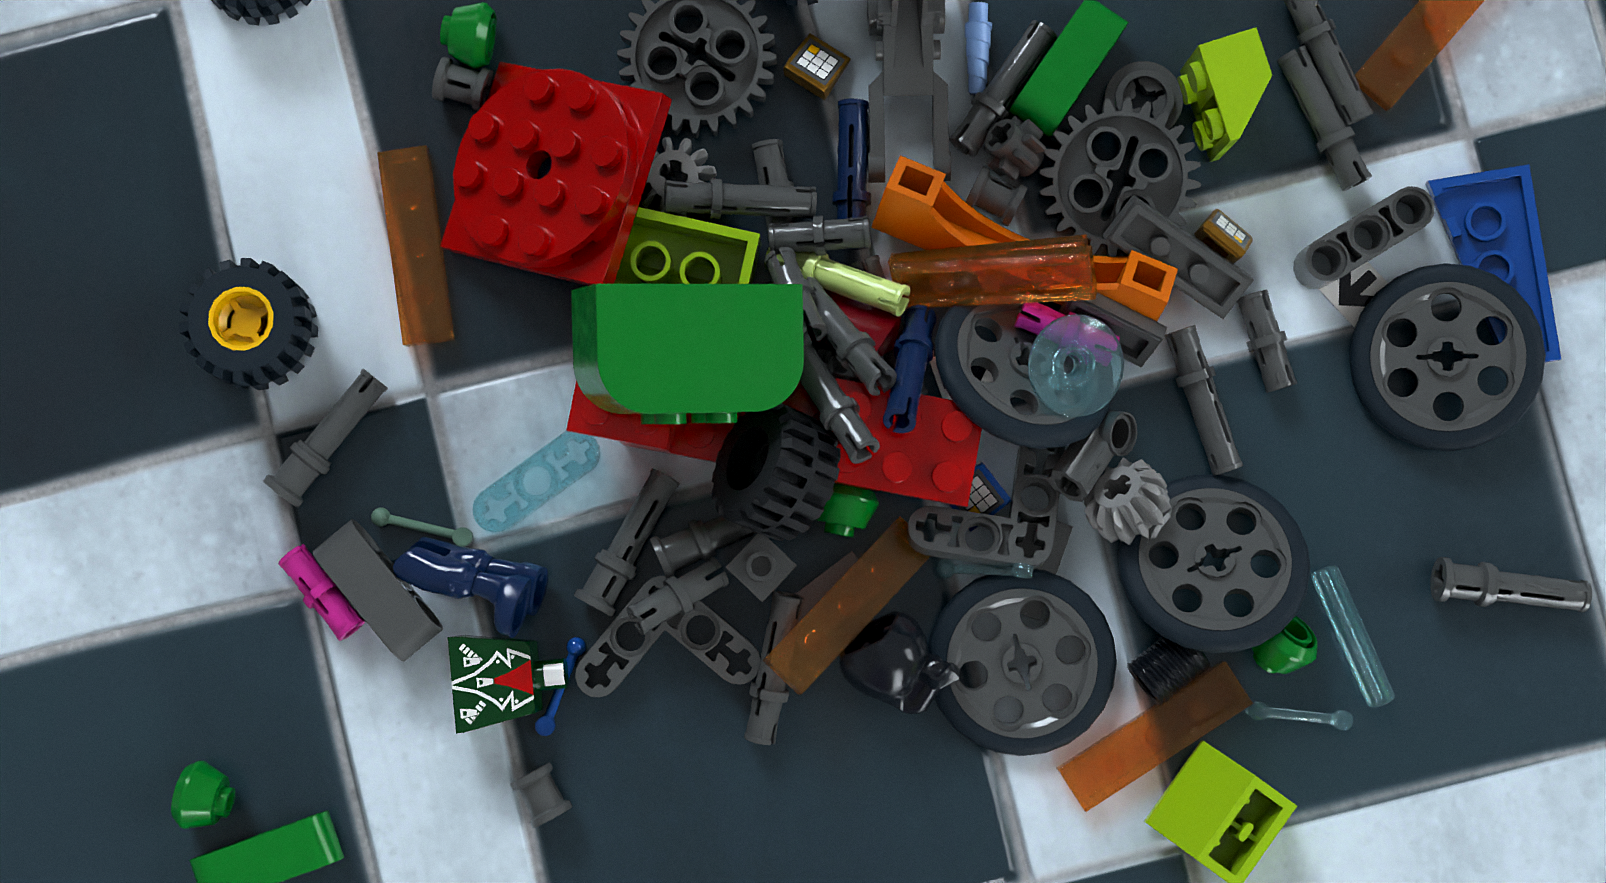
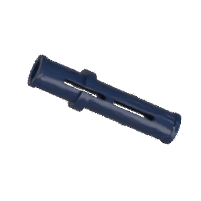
(852, 119)
(912, 356)

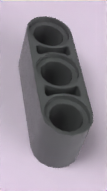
(1383, 227)
(373, 589)

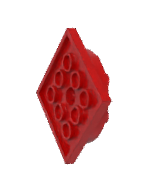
(584, 208)

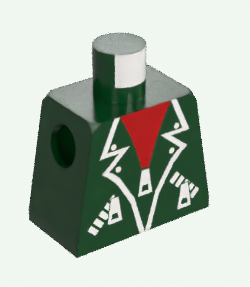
(499, 679)

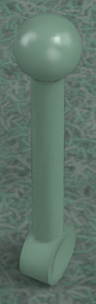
(461, 536)

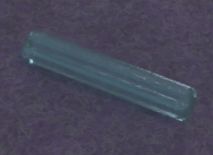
(1352, 636)

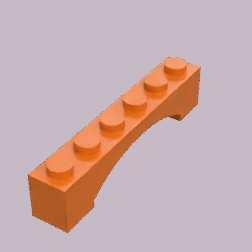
(932, 216)

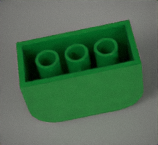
(687, 348)

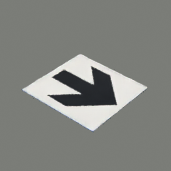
(1354, 291)

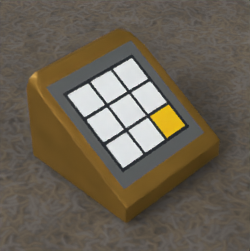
(816, 66)
(1224, 236)

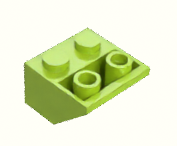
(1224, 87)
(1220, 813)

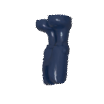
(466, 572)

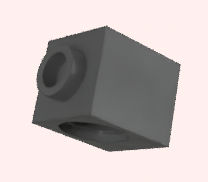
(761, 566)

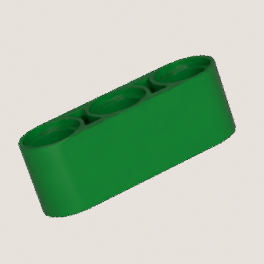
(1069, 66)
(273, 854)

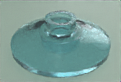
(1096, 367)

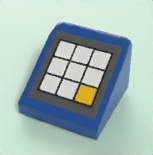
(985, 494)

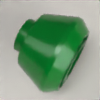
(470, 34)
(848, 509)
(1288, 650)
(201, 796)

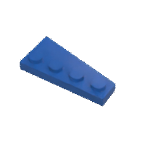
(1497, 230)

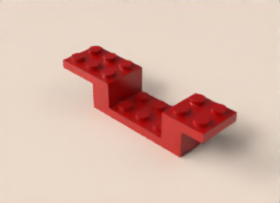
(927, 463)

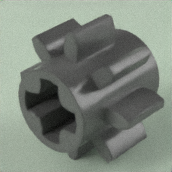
(1014, 147)

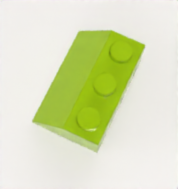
(686, 251)

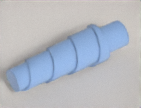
(977, 46)

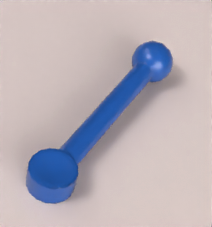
(546, 724)

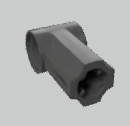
(1088, 458)

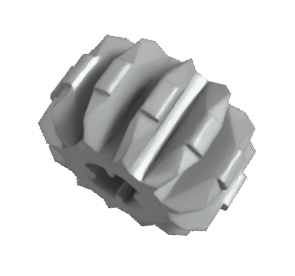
(673, 160)
(1127, 501)

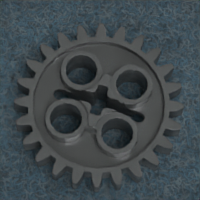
(720, 23)
(1077, 162)

